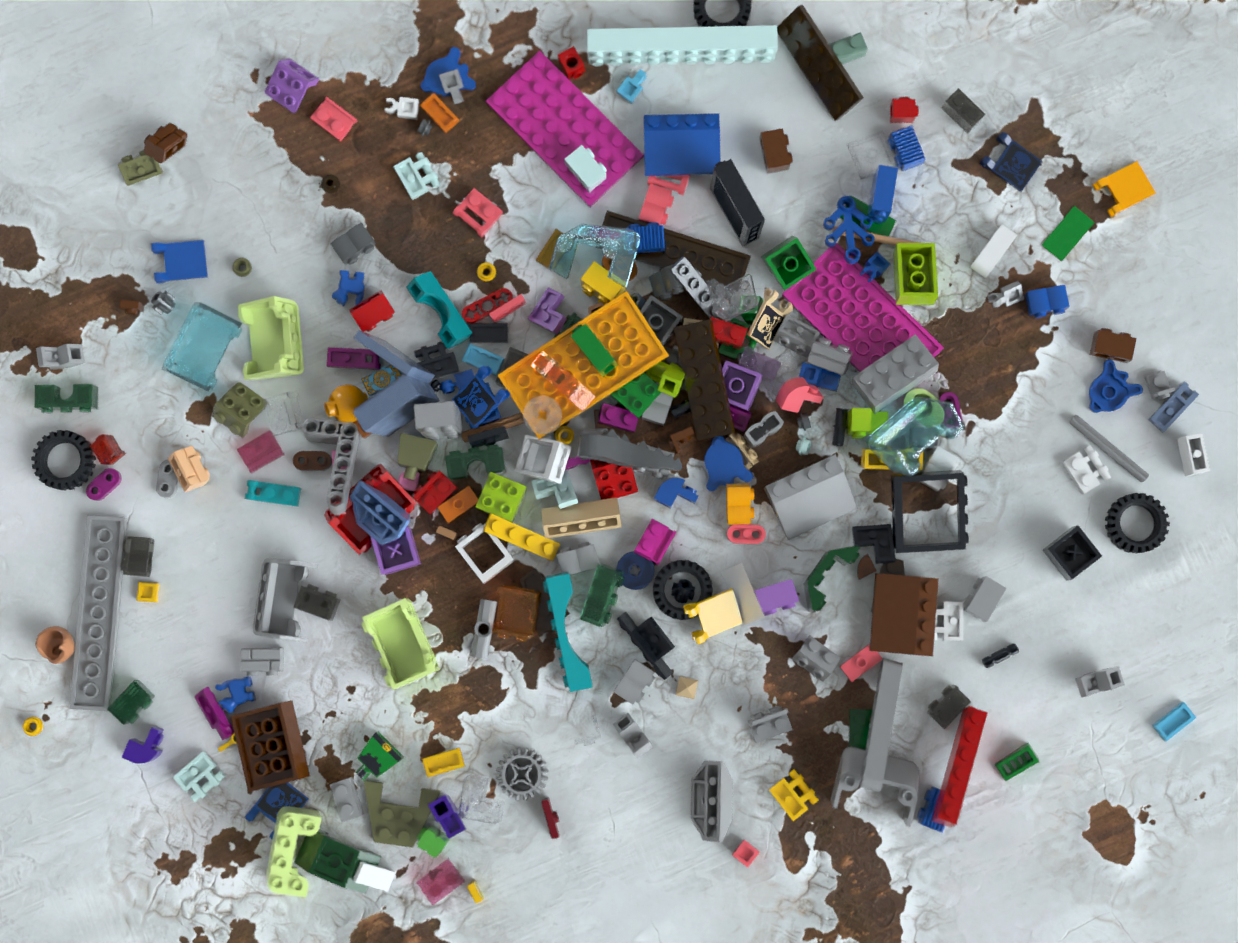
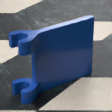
(182, 260)

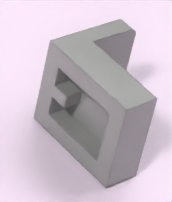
(1159, 385)

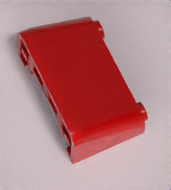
(346, 523)

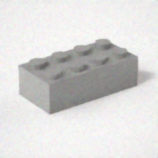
(895, 374)
(438, 420)

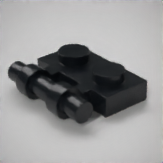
(439, 365)

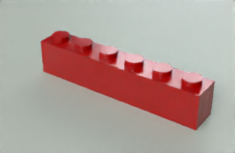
(959, 767)

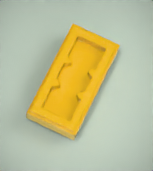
(443, 762)

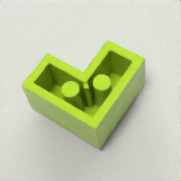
(863, 422)

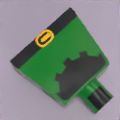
(377, 756)

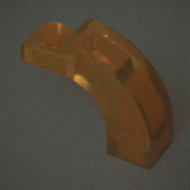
(562, 380)

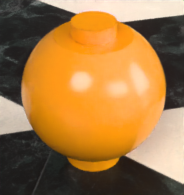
(344, 401)

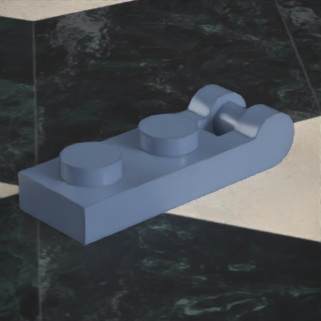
(1173, 407)

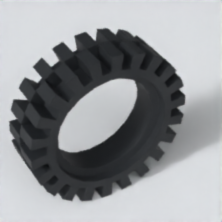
(705, 21)
(41, 457)
(1159, 518)
(670, 569)

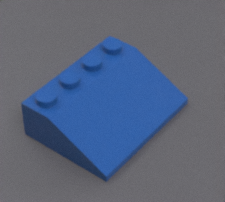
(681, 144)

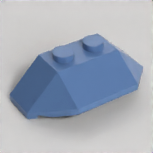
(378, 513)

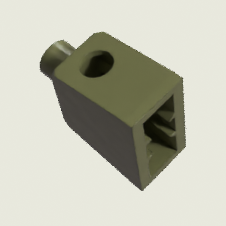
(415, 454)

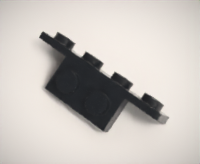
(650, 641)

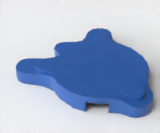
(432, 80)
(1110, 389)
(724, 464)

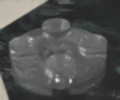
(542, 426)

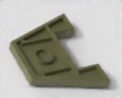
(397, 823)

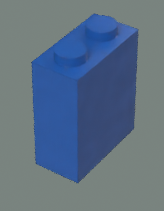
(882, 193)

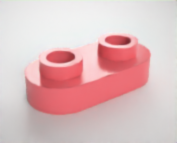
(746, 534)

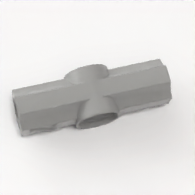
(485, 616)

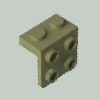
(238, 409)

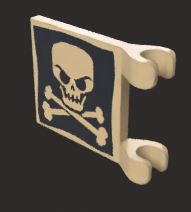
(769, 319)

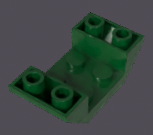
(814, 597)
(334, 860)

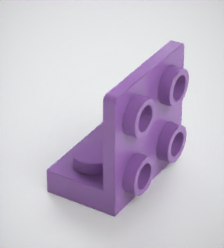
(290, 84)

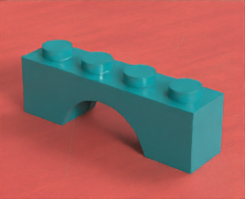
(428, 291)

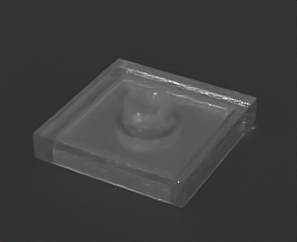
(870, 153)

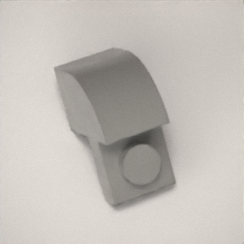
(60, 357)
(1099, 681)
(633, 735)

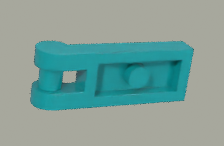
(273, 493)

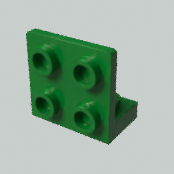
(637, 394)

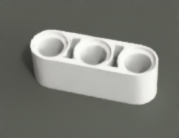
(993, 251)

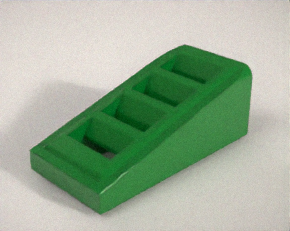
(1027, 763)

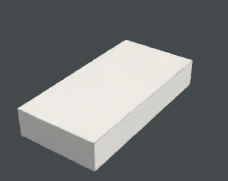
(374, 876)

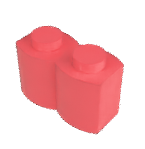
(656, 205)

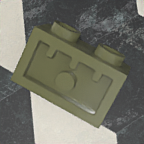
(139, 168)

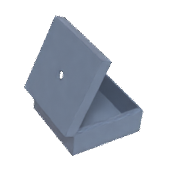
(395, 403)

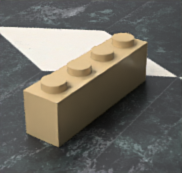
(581, 518)

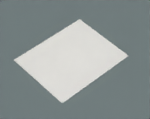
(746, 599)

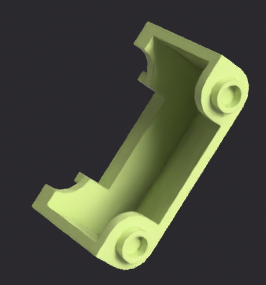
(274, 338)

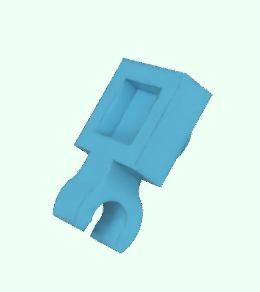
(631, 87)

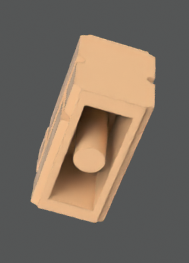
(189, 468)

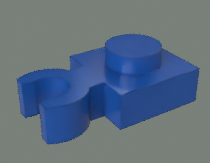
(875, 266)

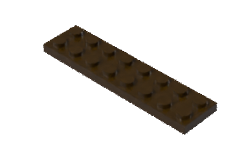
(708, 258)

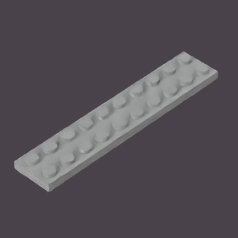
(98, 613)

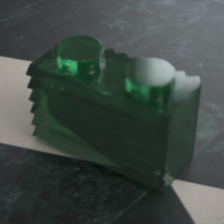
(131, 702)

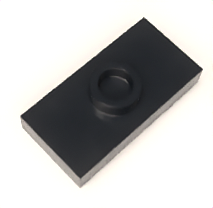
(488, 437)

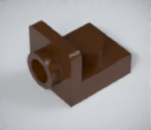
(682, 436)

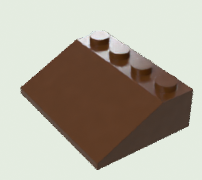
(904, 614)
(270, 746)

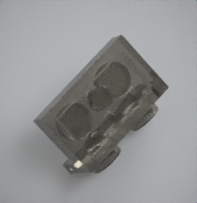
(948, 706)

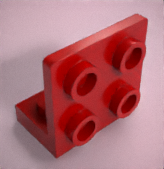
(613, 480)

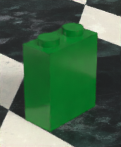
(593, 349)

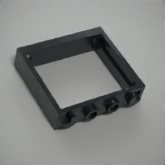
(736, 202)
(897, 511)

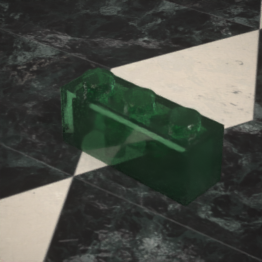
(602, 595)

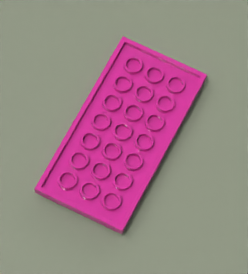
(557, 120)
(854, 310)

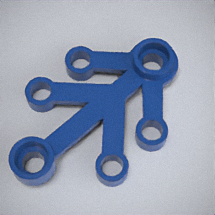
(849, 227)

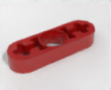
(477, 317)

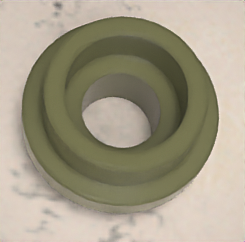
(236, 267)

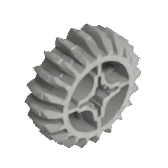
(515, 767)

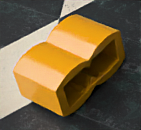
(739, 503)

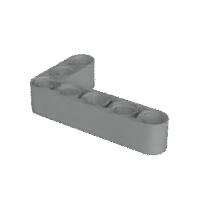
(342, 459)

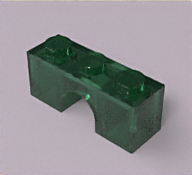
(82, 399)
(458, 463)

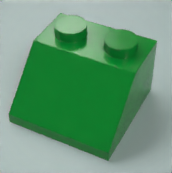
(788, 262)

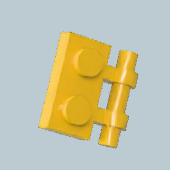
(787, 797)

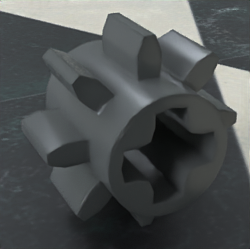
(163, 302)

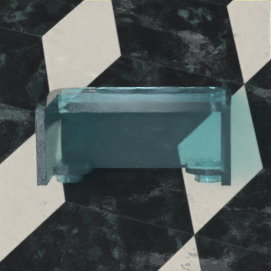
(617, 244)

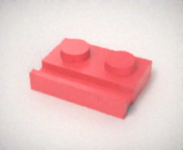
(333, 119)

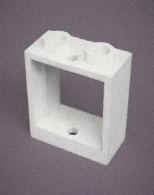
(556, 462)
(494, 570)

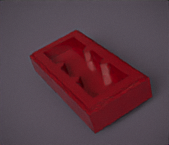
(551, 818)

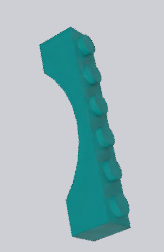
(577, 671)

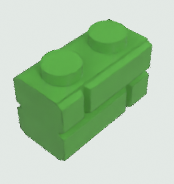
(432, 840)

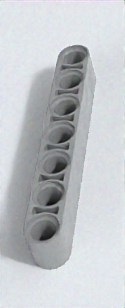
(881, 725)

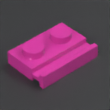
(655, 541)

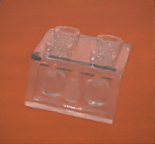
(733, 298)

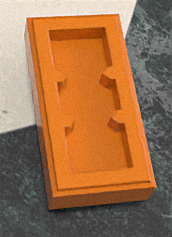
(439, 113)
(458, 504)

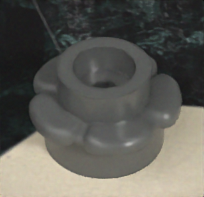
(424, 127)
(804, 421)

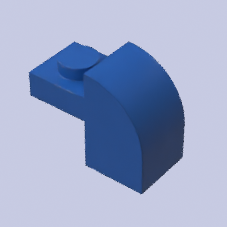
(671, 489)

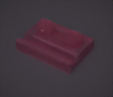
(260, 451)
(440, 881)

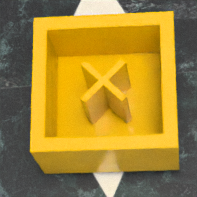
(599, 285)

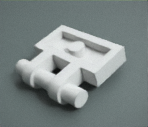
(1081, 472)
(952, 621)

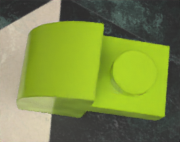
(668, 376)

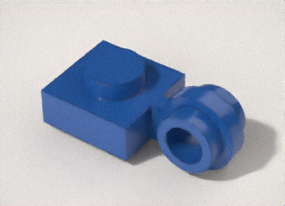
(461, 380)

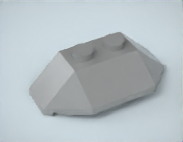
(712, 800)

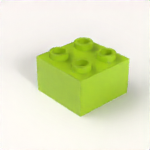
(501, 497)

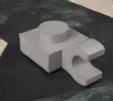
(452, 83)
(1009, 295)

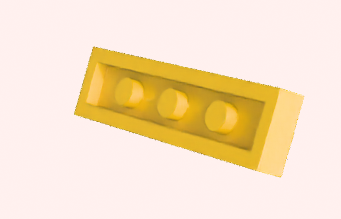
(521, 537)

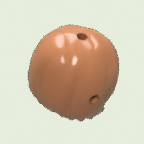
(55, 644)

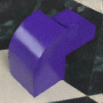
(144, 752)
(447, 814)

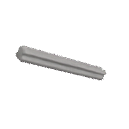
(1109, 448)

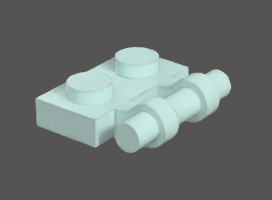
(411, 178)
(194, 772)

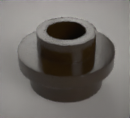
(330, 189)

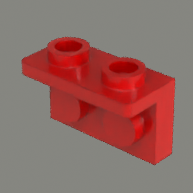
(434, 492)

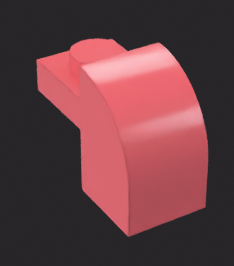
(795, 392)

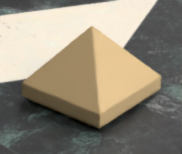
(686, 687)

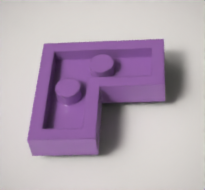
(544, 312)

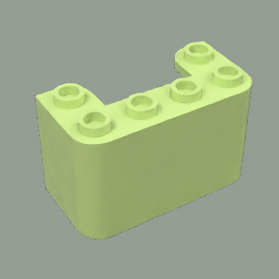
(400, 643)
(280, 874)

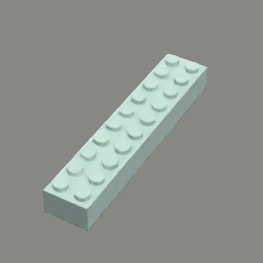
(682, 45)

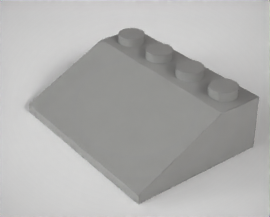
(811, 497)

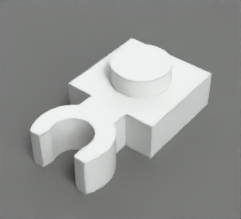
(405, 107)

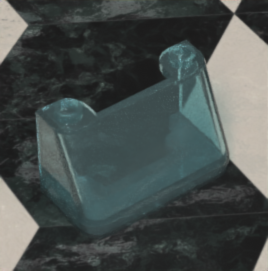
(201, 346)

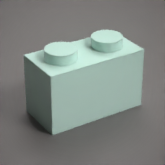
(585, 168)

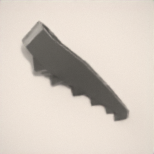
(623, 453)

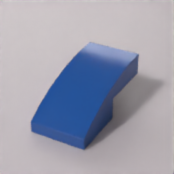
(820, 377)

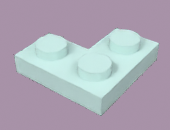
(564, 492)

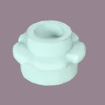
(803, 446)

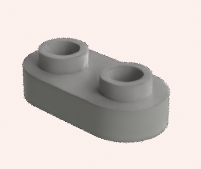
(166, 478)

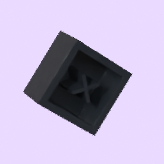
(1072, 553)

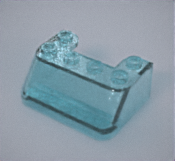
(912, 431)

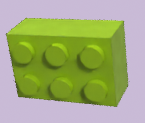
(915, 274)

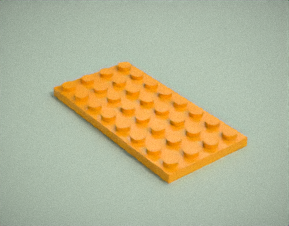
(623, 334)

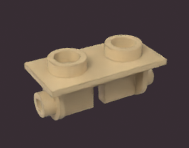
(749, 455)

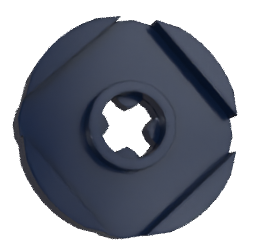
(644, 576)

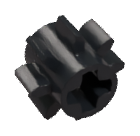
(683, 591)

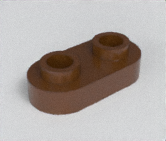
(311, 460)

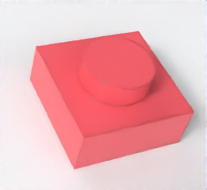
(745, 853)

